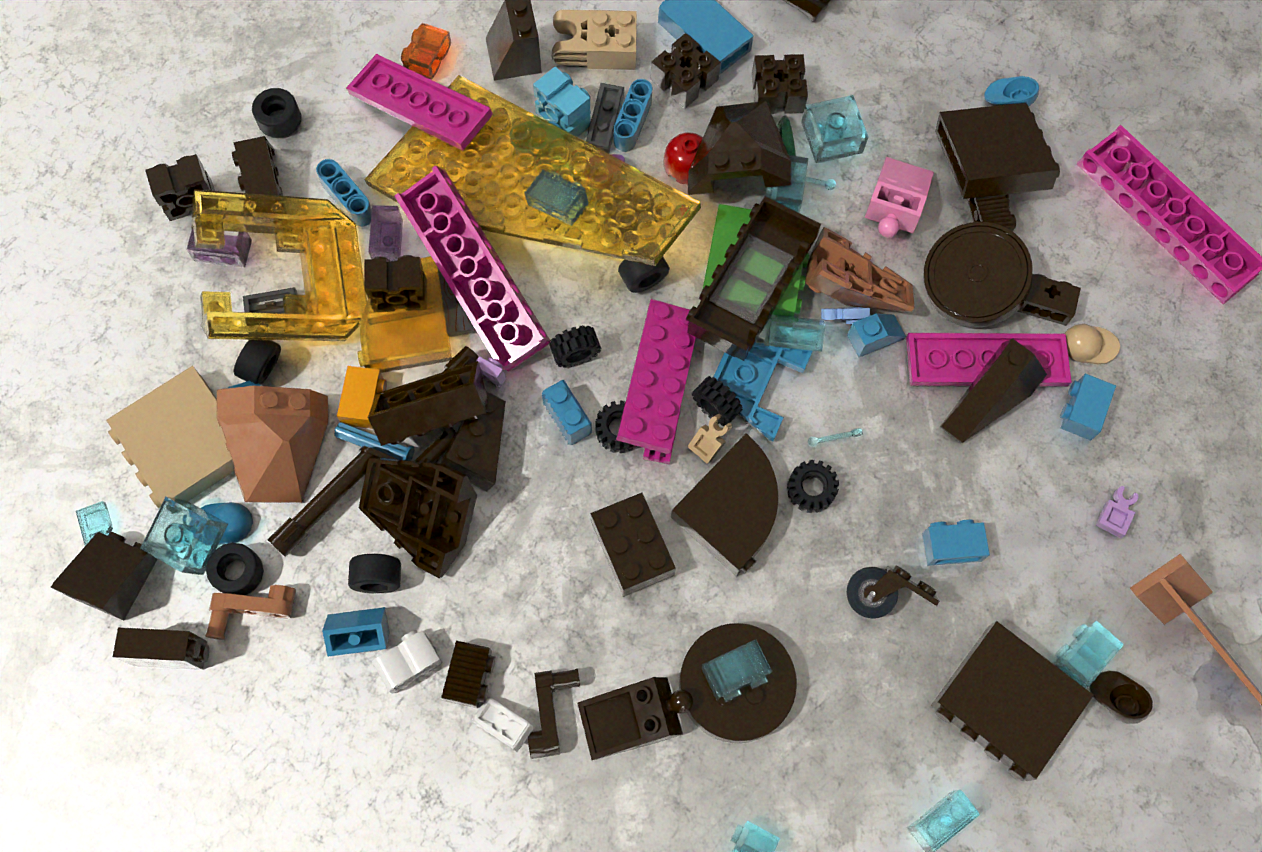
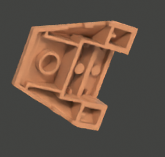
(853, 277)
(272, 439)

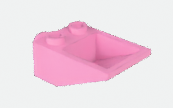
(899, 197)

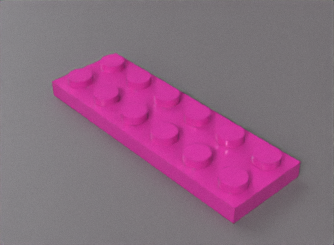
(420, 101)
(960, 357)
(657, 379)

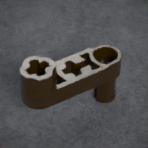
(546, 741)

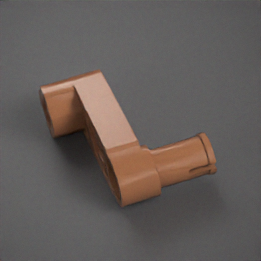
(277, 605)

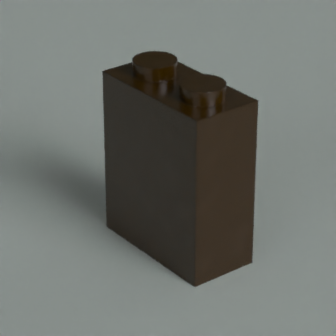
(160, 648)

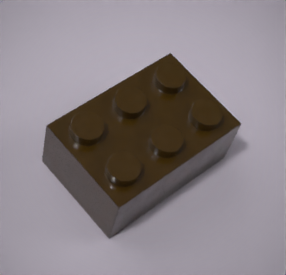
(632, 544)

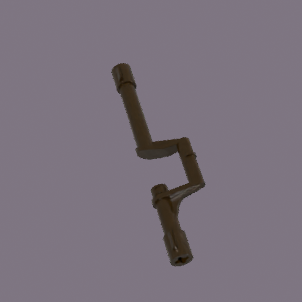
(295, 529)

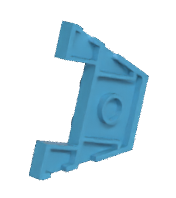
(750, 378)

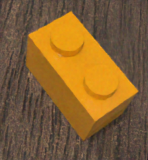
(358, 395)

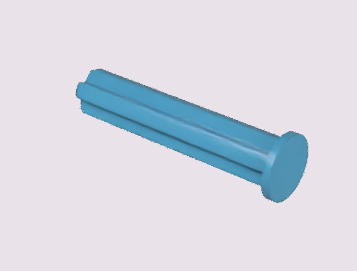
(363, 438)

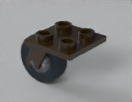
(874, 591)

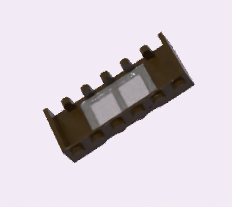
(752, 278)

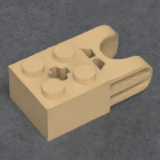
(599, 39)

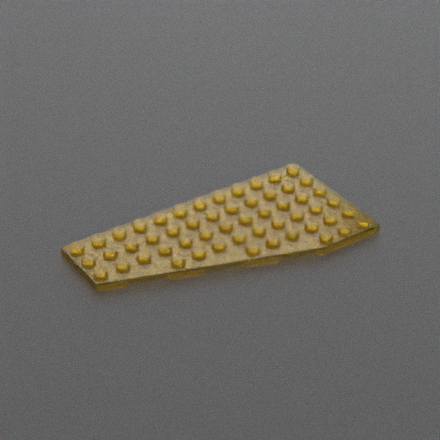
(626, 212)

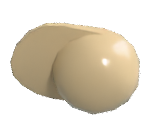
(1091, 344)

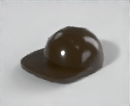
(1122, 697)

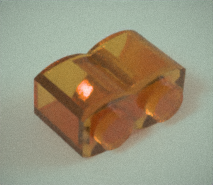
(426, 50)

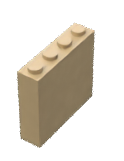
(174, 438)

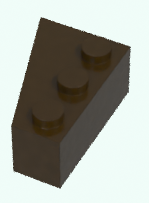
(256, 166)
(477, 445)

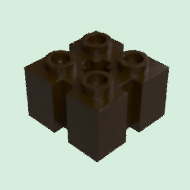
(685, 70)
(780, 82)
(175, 185)
(395, 283)

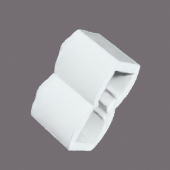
(406, 661)

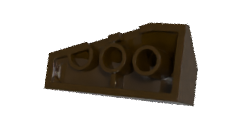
(1000, 386)

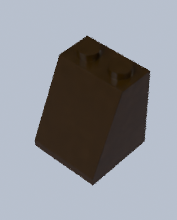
(514, 41)
(106, 574)

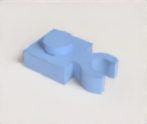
(851, 314)

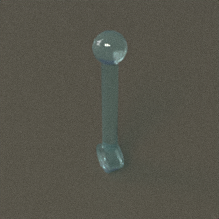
(829, 184)
(813, 441)

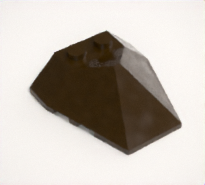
(740, 144)
(421, 508)

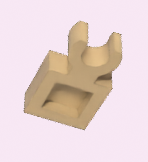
(708, 440)

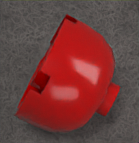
(680, 155)

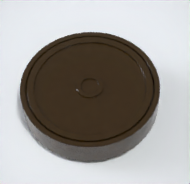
(978, 274)
(757, 709)

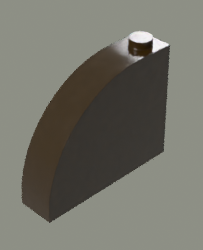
(732, 506)

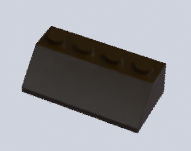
(429, 404)

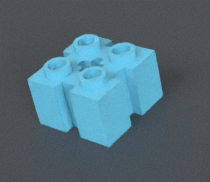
(562, 102)

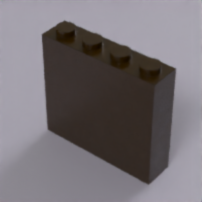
(996, 150)
(1011, 702)

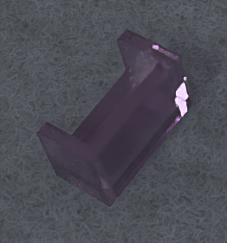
(385, 232)
(233, 254)

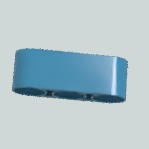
(632, 105)
(340, 183)

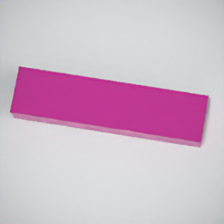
(1172, 214)
(473, 269)

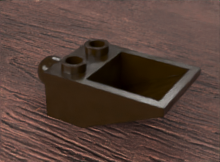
(633, 716)

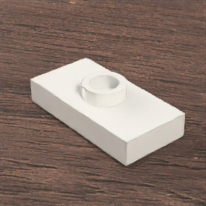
(502, 724)

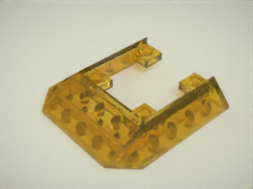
(328, 262)

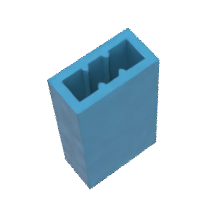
(709, 26)

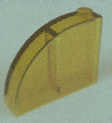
(406, 337)

